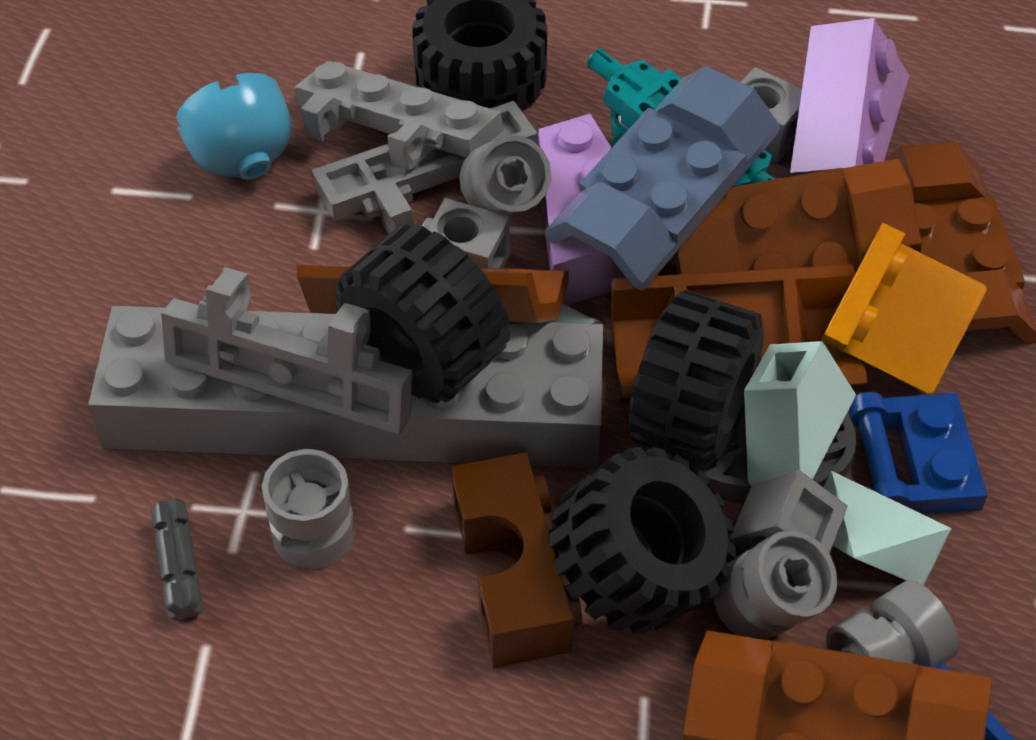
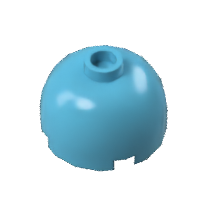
(236, 128)

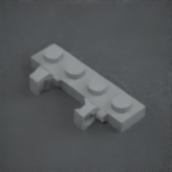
(410, 114)
(382, 189)
(328, 375)

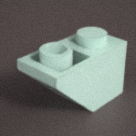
(793, 410)

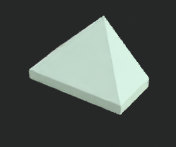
(886, 531)

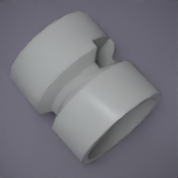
(506, 175)
(309, 508)
(776, 586)
(902, 626)

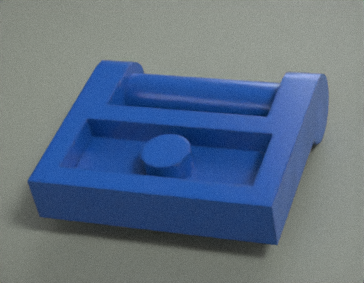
(934, 447)

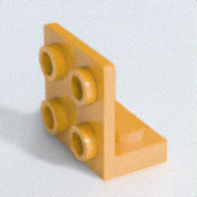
(904, 312)

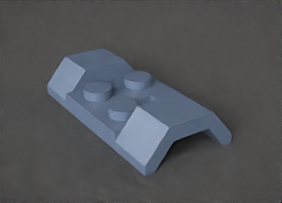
(668, 173)

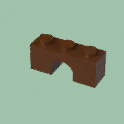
(526, 606)

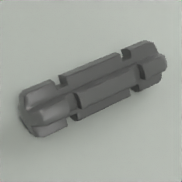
(176, 559)

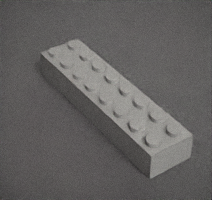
(529, 399)

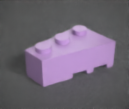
(847, 97)
(573, 152)

